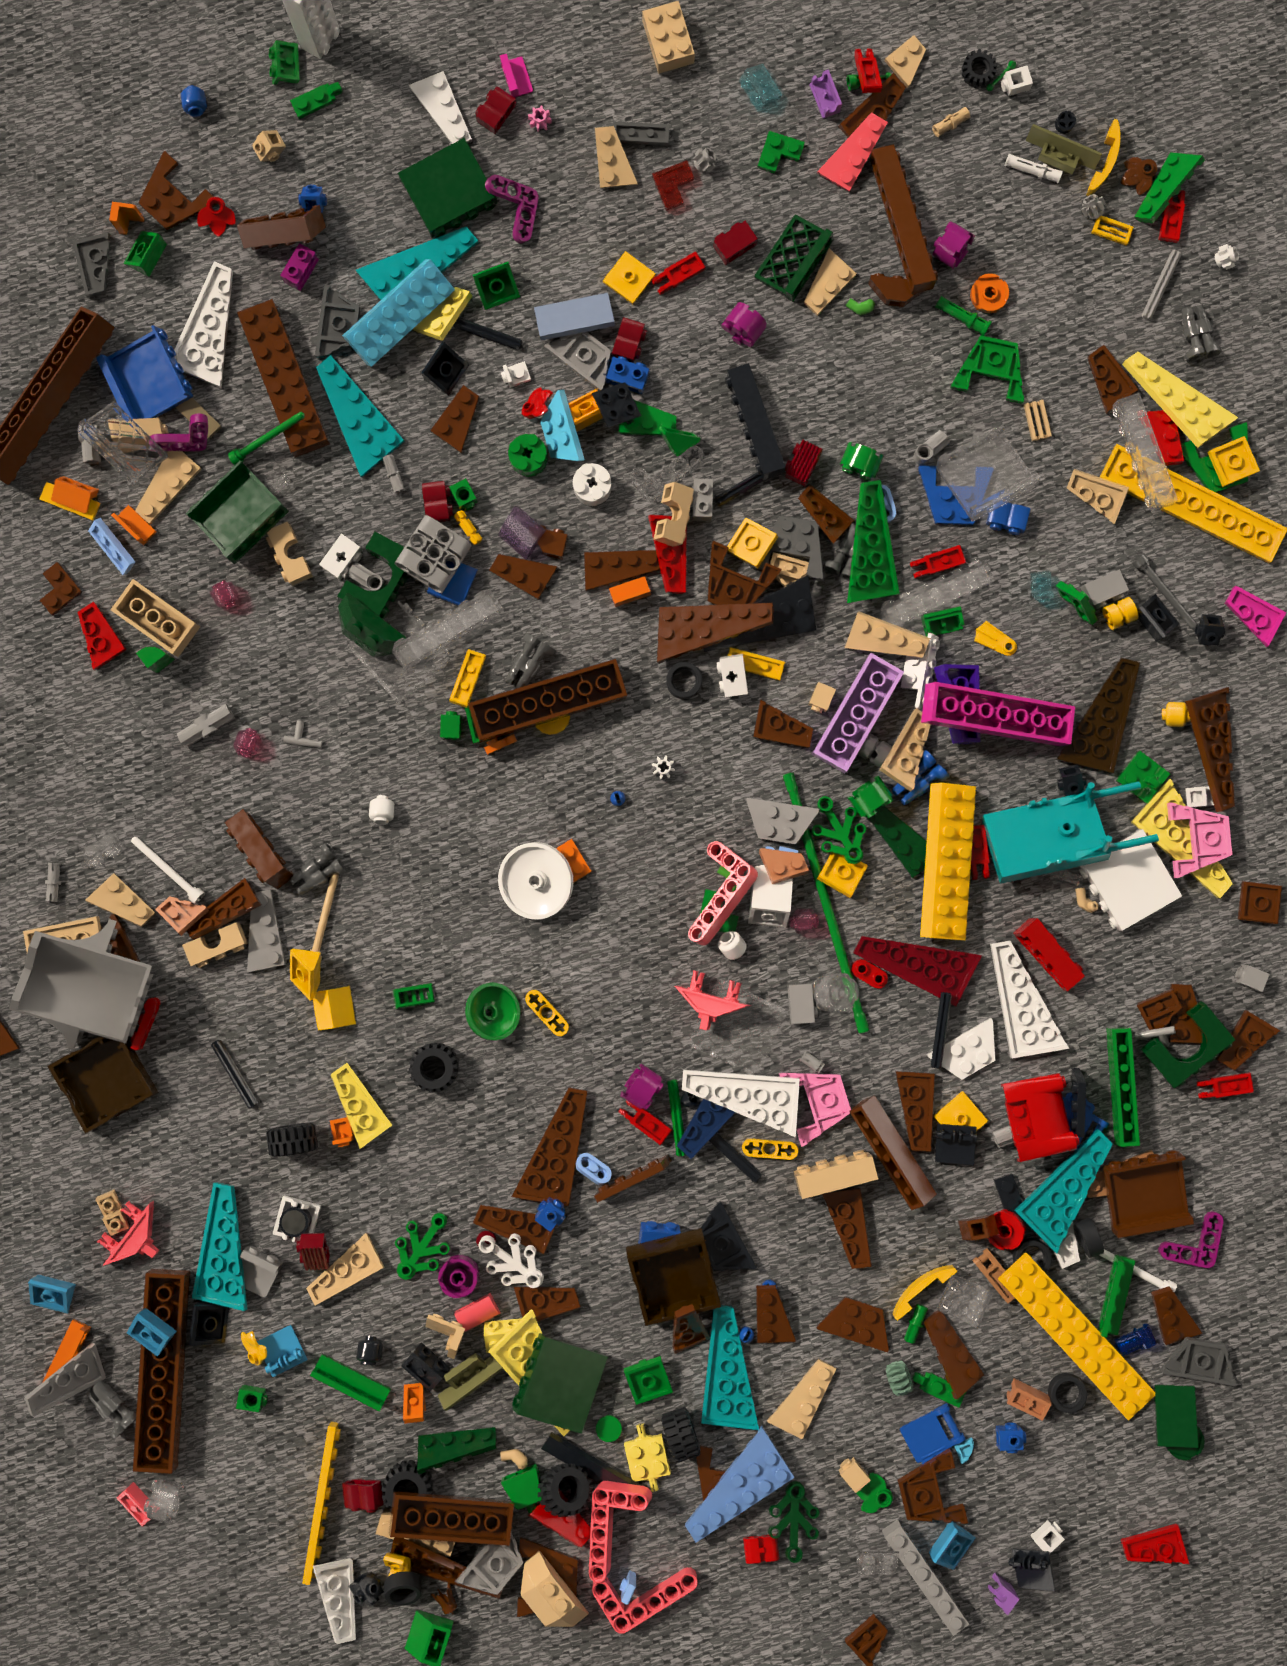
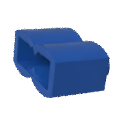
(1009, 517)

